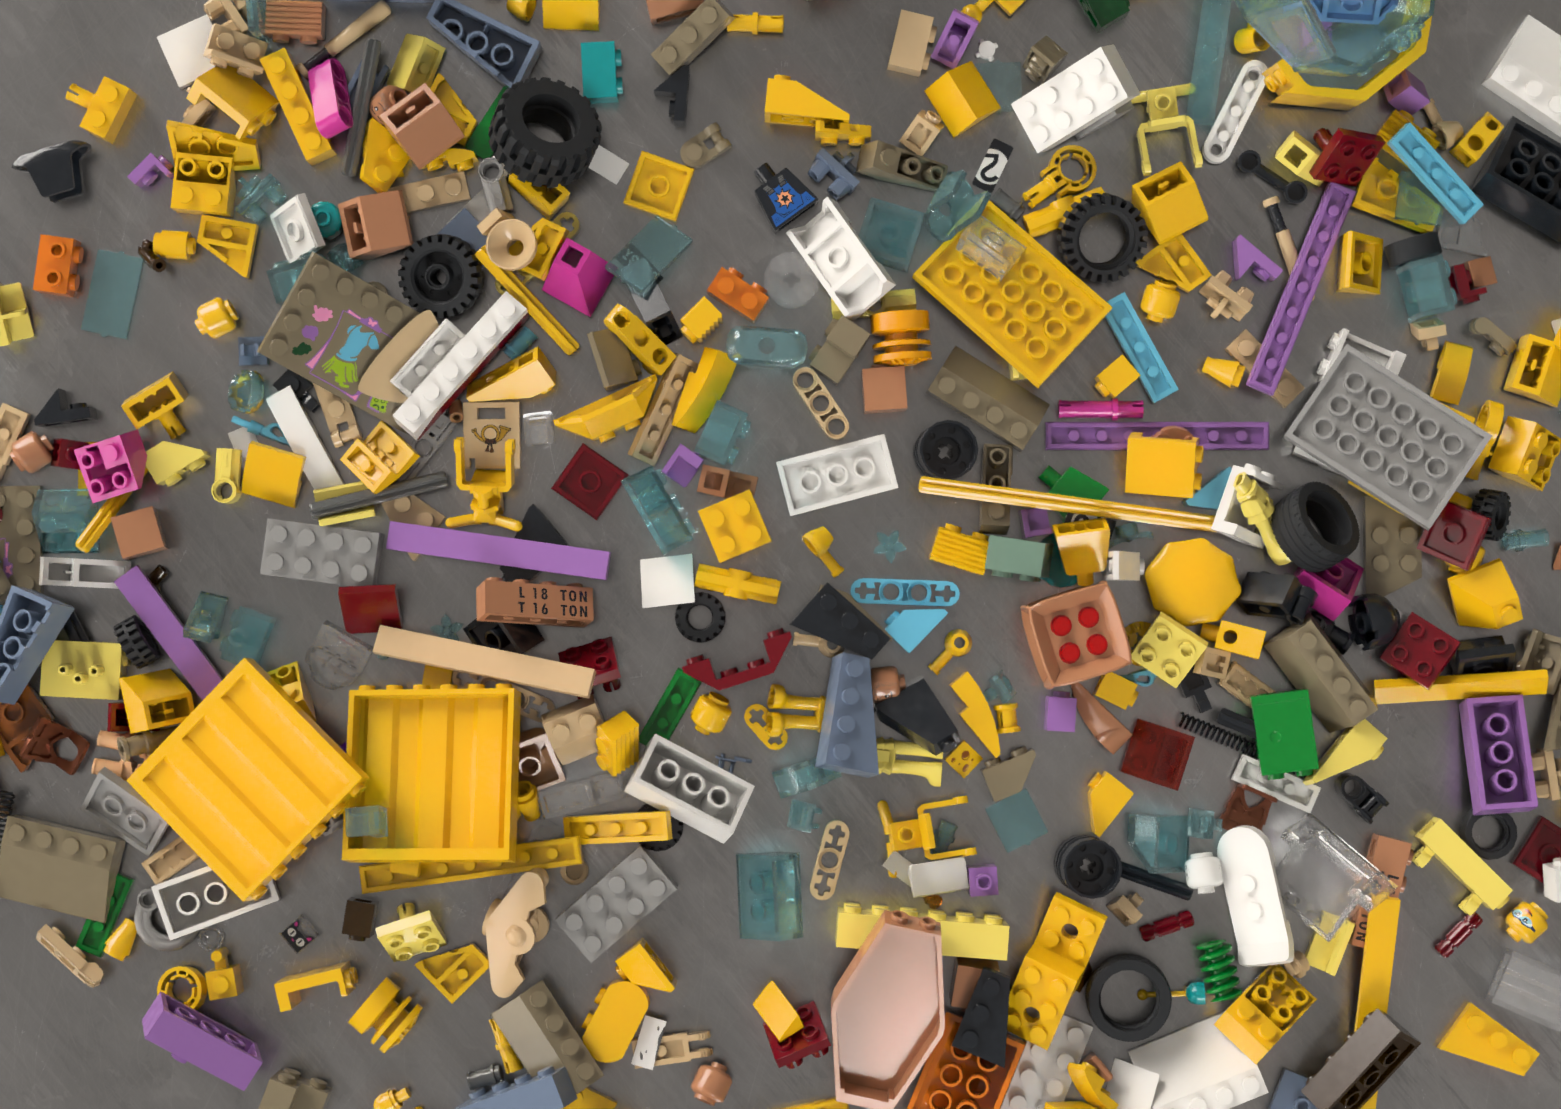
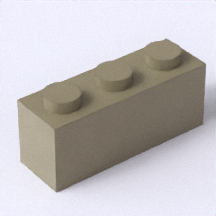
(693, 35)

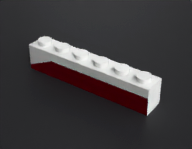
(461, 366)

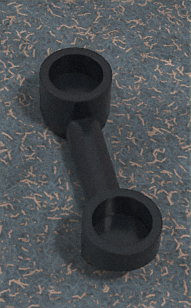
(1293, 192)

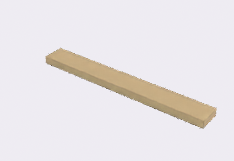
(484, 661)

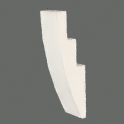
(303, 438)

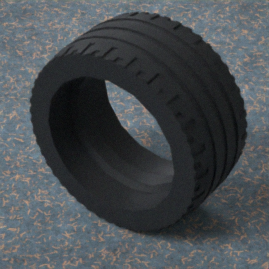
(1298, 536)
(1143, 1029)

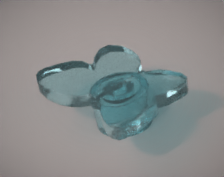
(1128, 533)

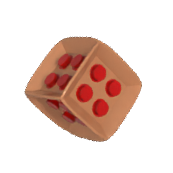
(1076, 635)

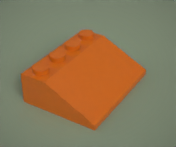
(961, 1079)

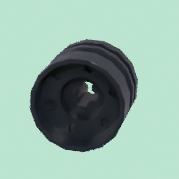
(961, 452)
(1102, 872)

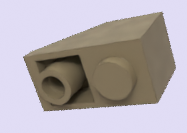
(1008, 775)

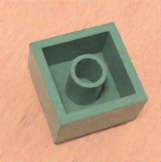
(1018, 556)

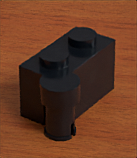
(1276, 596)

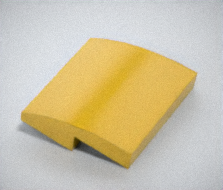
(380, 457)
(273, 474)

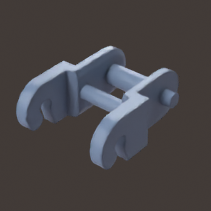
(722, 759)

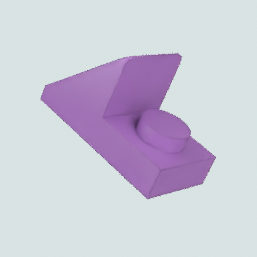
(955, 39)
(1248, 255)

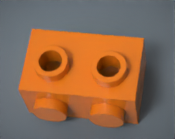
(58, 265)
(738, 295)

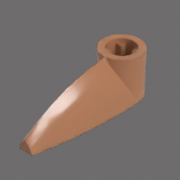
(1099, 720)

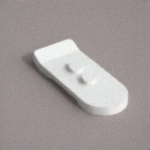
(1254, 898)

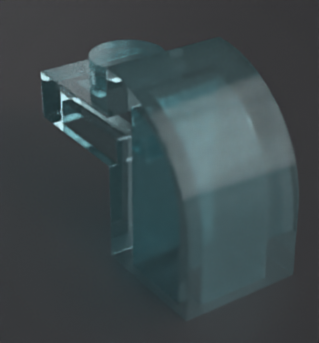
(802, 777)

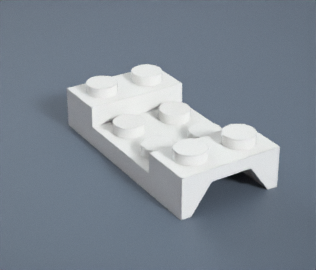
(841, 260)

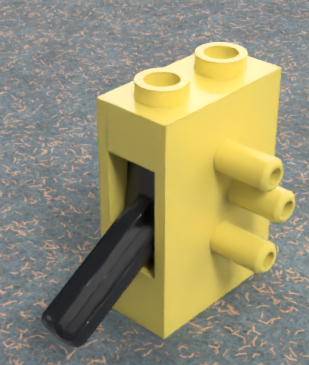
(82, 666)

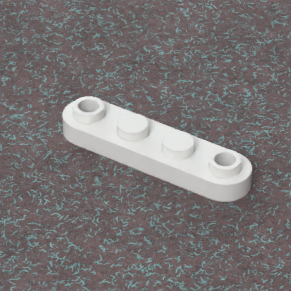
(1234, 112)

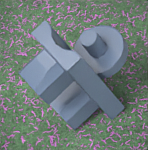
(838, 169)

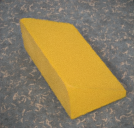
(777, 1012)

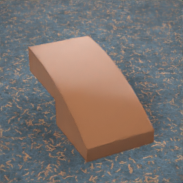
(725, 482)

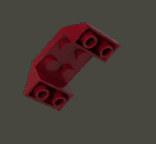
(703, 669)

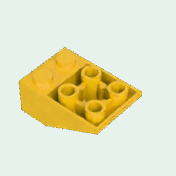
(1265, 1012)

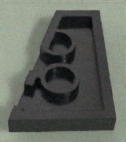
(840, 622)
(986, 1018)

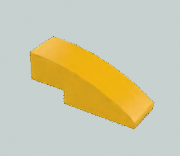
(703, 389)
(977, 713)

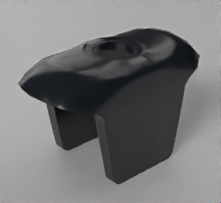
(56, 169)

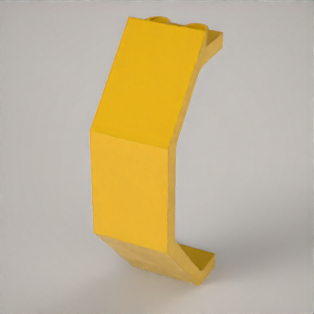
(1295, 91)

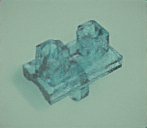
(259, 191)

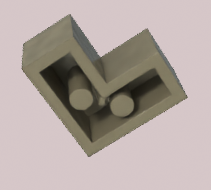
(840, 350)
(291, 1091)

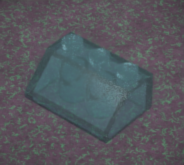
(659, 509)
(769, 896)

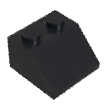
(504, 636)

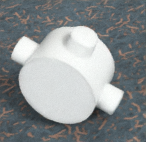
(986, 50)

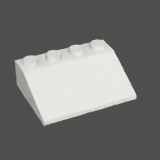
(1531, 74)
(1199, 1069)

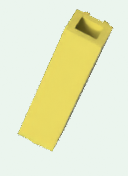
(1463, 864)

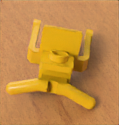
(487, 490)
(917, 832)

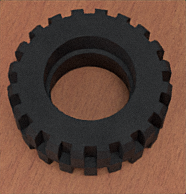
(553, 106)

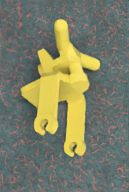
(1165, 116)

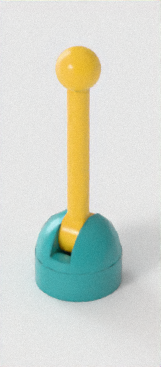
(1194, 993)

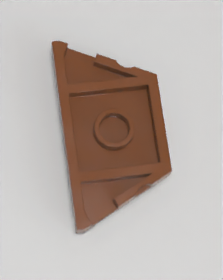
(17, 723)

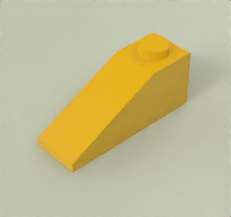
(517, 379)

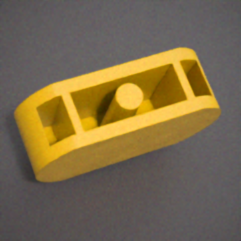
(615, 1020)

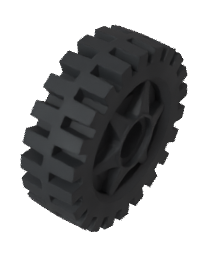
(421, 281)

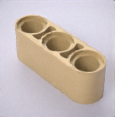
(816, 390)

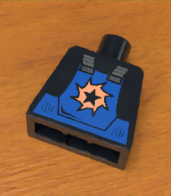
(782, 196)

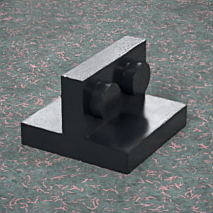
(1483, 656)

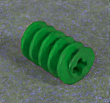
(1220, 970)

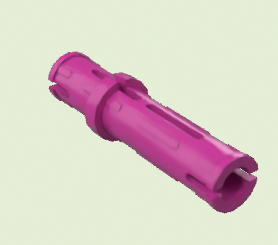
(1101, 409)

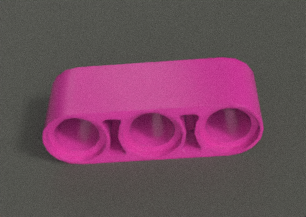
(330, 98)

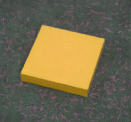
(658, 186)

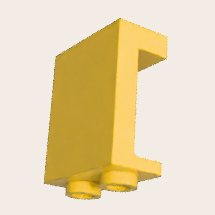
(237, 97)
(1163, 466)
(288, 987)

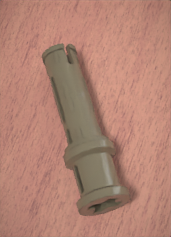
(143, 743)

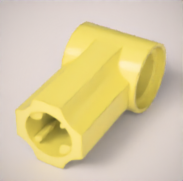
(227, 471)

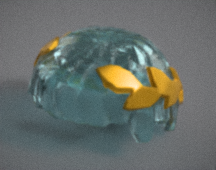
(246, 392)

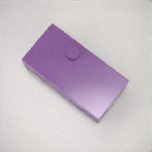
(1498, 755)
(201, 1041)

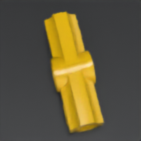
(1048, 218)
(737, 583)

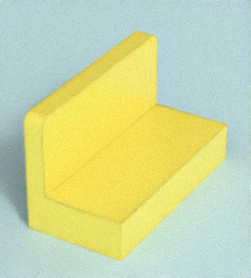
(415, 63)
(335, 491)
(1326, 954)

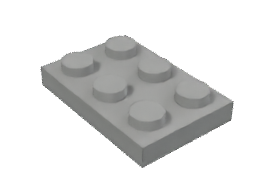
(124, 812)

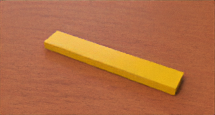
(1462, 687)

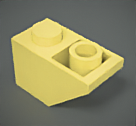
(1299, 156)
(170, 460)

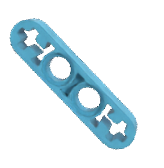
(904, 596)

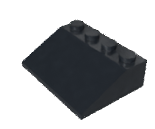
(1525, 177)

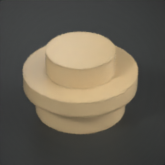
(1298, 966)

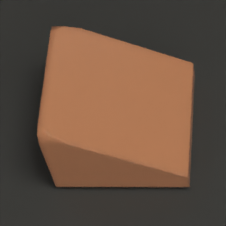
(1481, 272)
(1102, 1070)

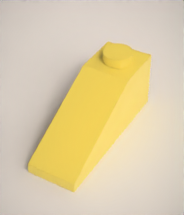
(1350, 749)

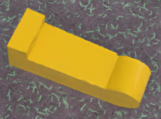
(639, 340)

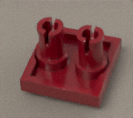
(1345, 155)
(1420, 650)
(599, 656)
(803, 1042)

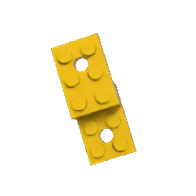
(1053, 969)

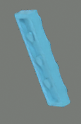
(1435, 173)
(1139, 349)

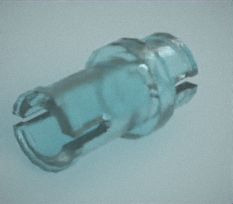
(1520, 540)
(943, 837)

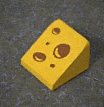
(963, 758)

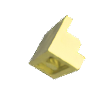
(14, 314)

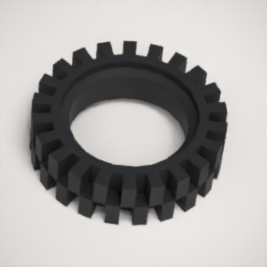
(1132, 244)

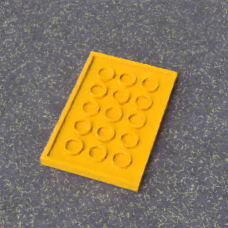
(1030, 315)

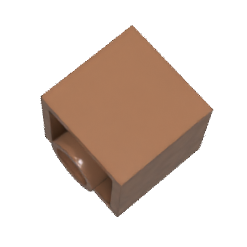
(884, 389)
(139, 533)
(965, 977)

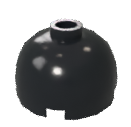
(1373, 620)

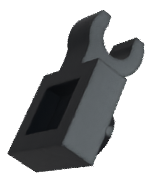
(300, 386)
(1194, 685)

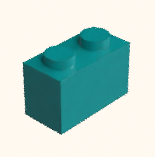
(600, 71)

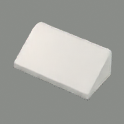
(938, 877)

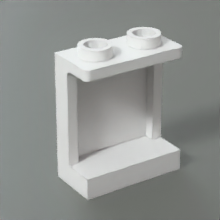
(1390, 360)
(1229, 516)

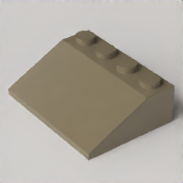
(59, 867)

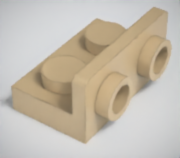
(235, 50)

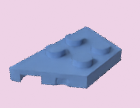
(1353, 10)

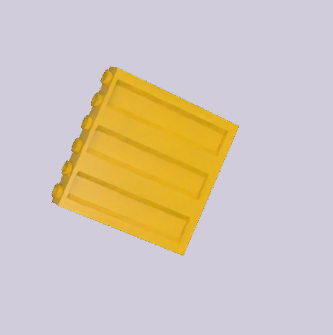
(441, 770)
(248, 780)

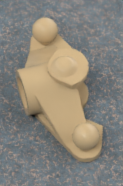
(513, 929)

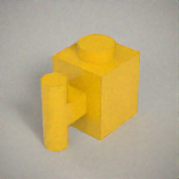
(224, 979)

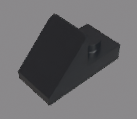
(676, 87)
(57, 412)

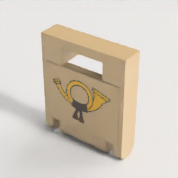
(487, 437)

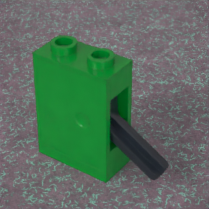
(1281, 731)

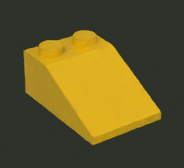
(797, 105)

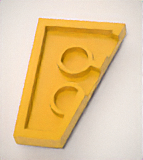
(205, 141)
(1378, 195)
(1488, 1042)

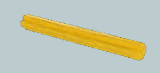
(533, 305)

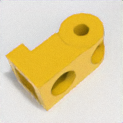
(1477, 139)

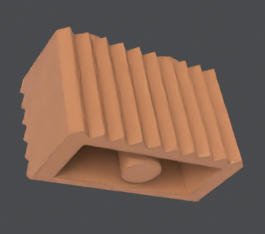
(295, 21)

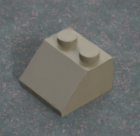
(613, 360)

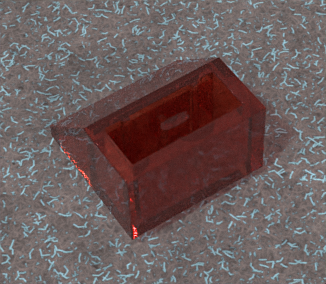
(1157, 754)

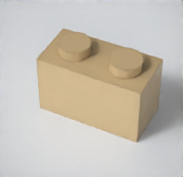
(911, 42)

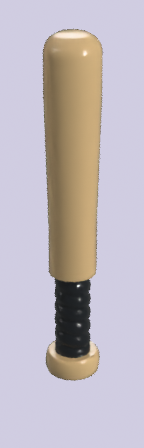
(352, 32)
(1282, 233)

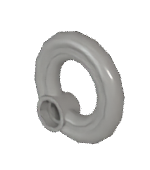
(149, 934)

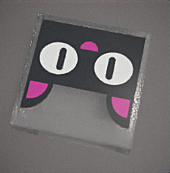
(299, 934)

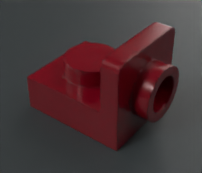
(1461, 281)
(63, 453)

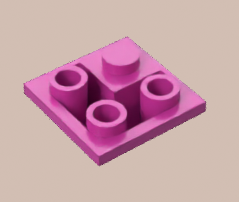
(578, 278)
(113, 465)

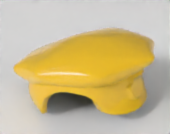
(1192, 581)

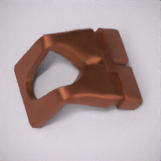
(40, 744)
(1238, 812)

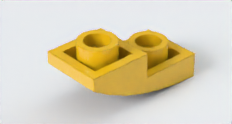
(457, 159)
(1452, 372)
(1090, 1085)

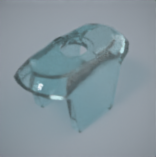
(963, 205)
(788, 352)

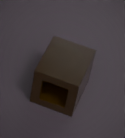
(360, 918)

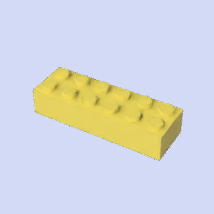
(960, 934)

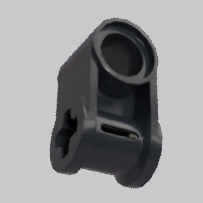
(1363, 799)

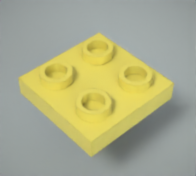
(1168, 649)
(411, 934)

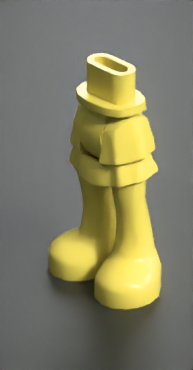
(1258, 509)
(888, 764)

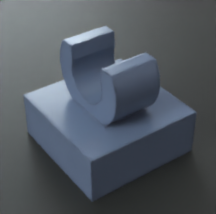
(248, 351)

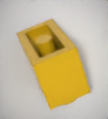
(1105, 800)

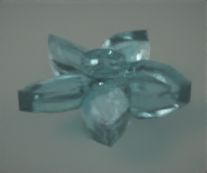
(889, 545)
(447, 629)

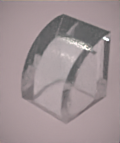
(538, 428)

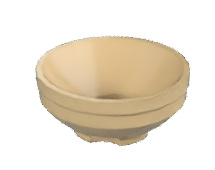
(500, 239)

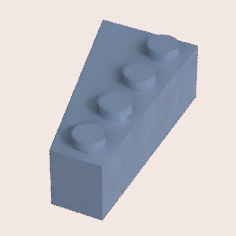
(489, 43)
(26, 633)
(848, 720)
(545, 1091)

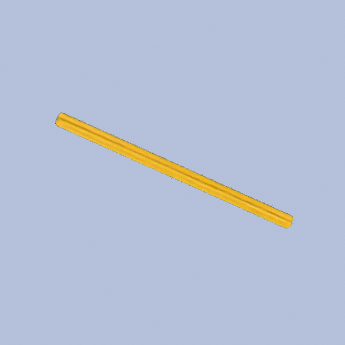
(1066, 503)

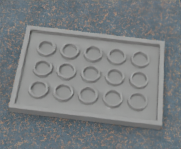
(1387, 437)

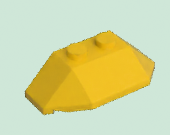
(612, 412)

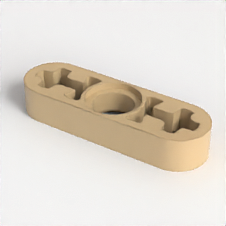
(831, 882)

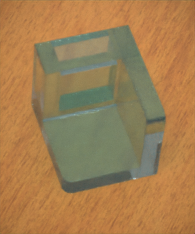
(366, 821)

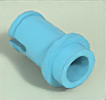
(520, 343)

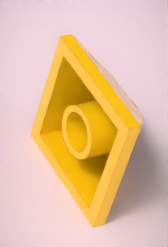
(1485, 597)
(644, 967)

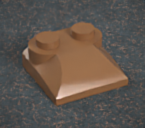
(538, 760)

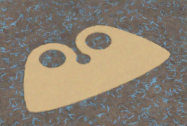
(393, 357)

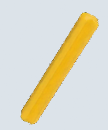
(101, 521)

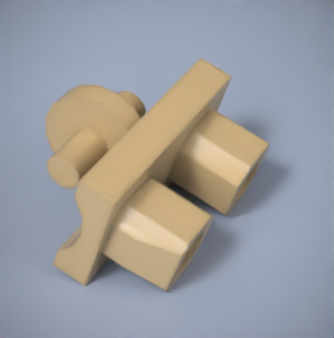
(233, 13)
(1224, 299)
(1550, 775)

